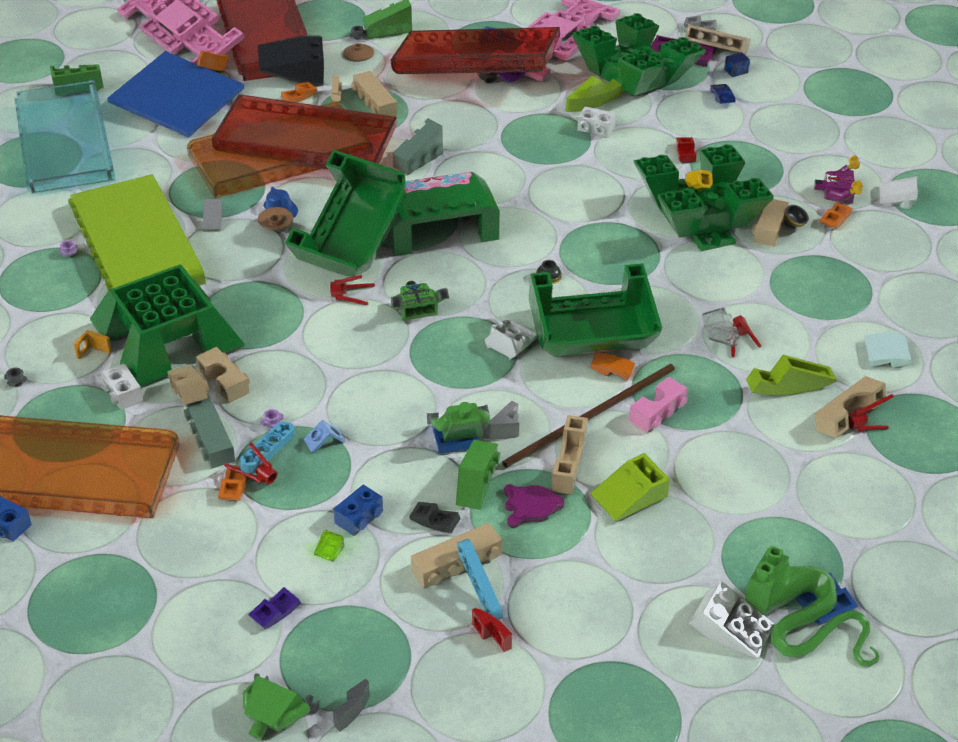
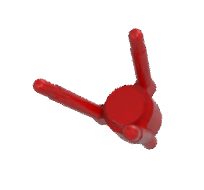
(340, 287)
(743, 328)
(859, 418)
(264, 471)

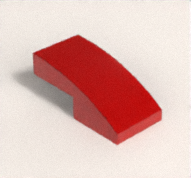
(685, 149)
(490, 626)

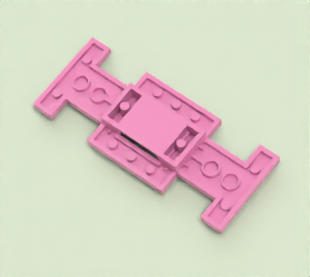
(577, 16)
(187, 20)

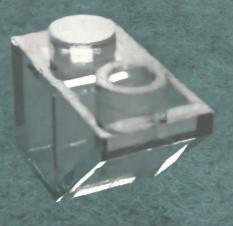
(719, 327)

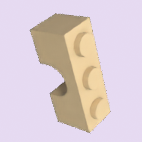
(230, 380)
(188, 384)

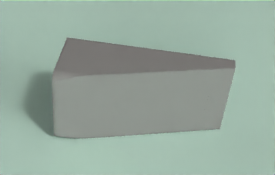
(212, 214)

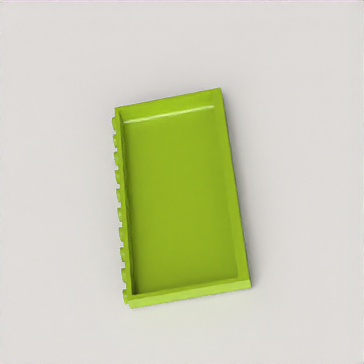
(133, 231)

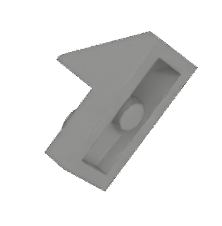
(504, 423)

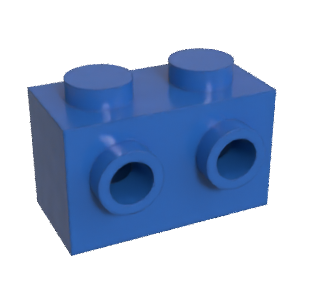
(358, 510)

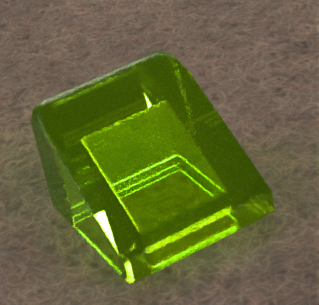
(329, 545)

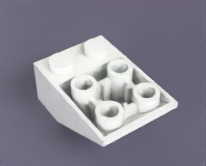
(732, 621)

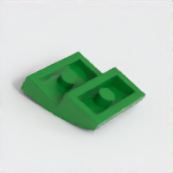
(719, 239)

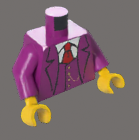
(840, 184)

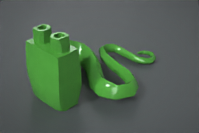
(778, 583)

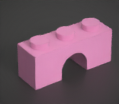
(668, 398)

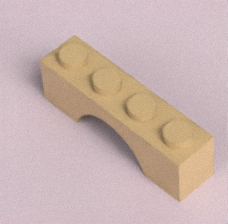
(834, 416)
(570, 456)

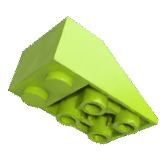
(632, 487)

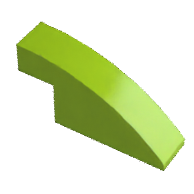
(593, 93)
(790, 377)

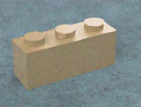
(770, 223)

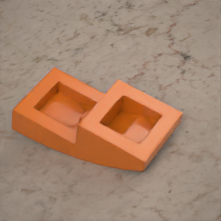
(212, 60)
(301, 92)
(836, 215)
(608, 363)
(232, 486)

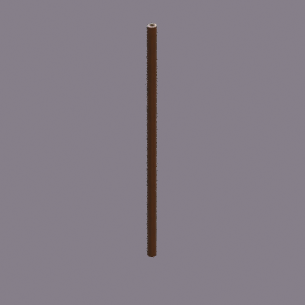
(590, 414)

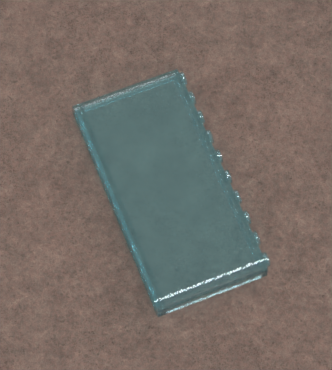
(63, 137)

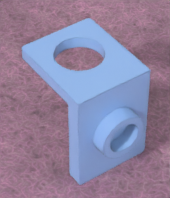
(321, 434)

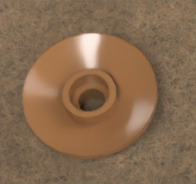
(358, 52)
(275, 218)

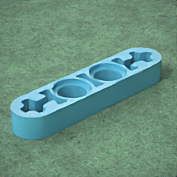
(249, 460)
(479, 579)

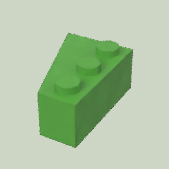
(389, 21)
(74, 75)
(476, 473)

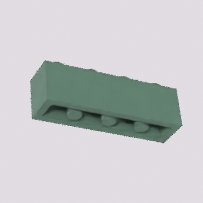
(209, 432)

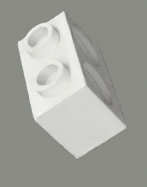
(596, 121)
(121, 387)

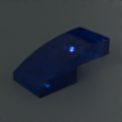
(722, 93)

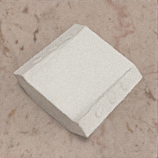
(899, 192)
(510, 338)

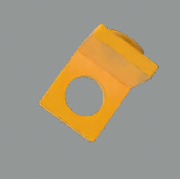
(92, 340)

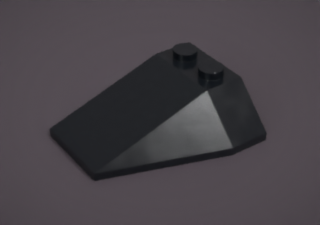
(294, 59)

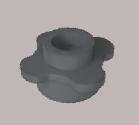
(357, 32)
(15, 377)

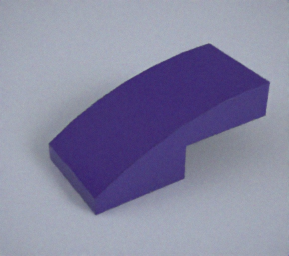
(273, 611)

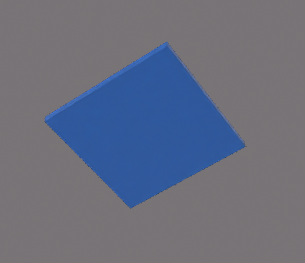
(176, 93)

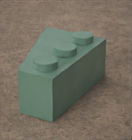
(420, 149)

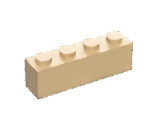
(717, 39)
(374, 94)
(444, 560)

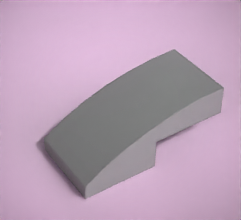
(696, 20)

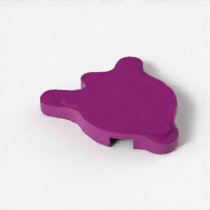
(530, 504)

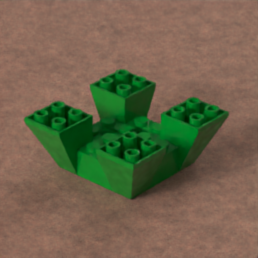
(633, 60)
(721, 207)
(156, 313)

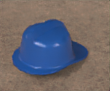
(281, 199)

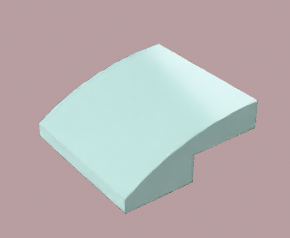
(888, 348)

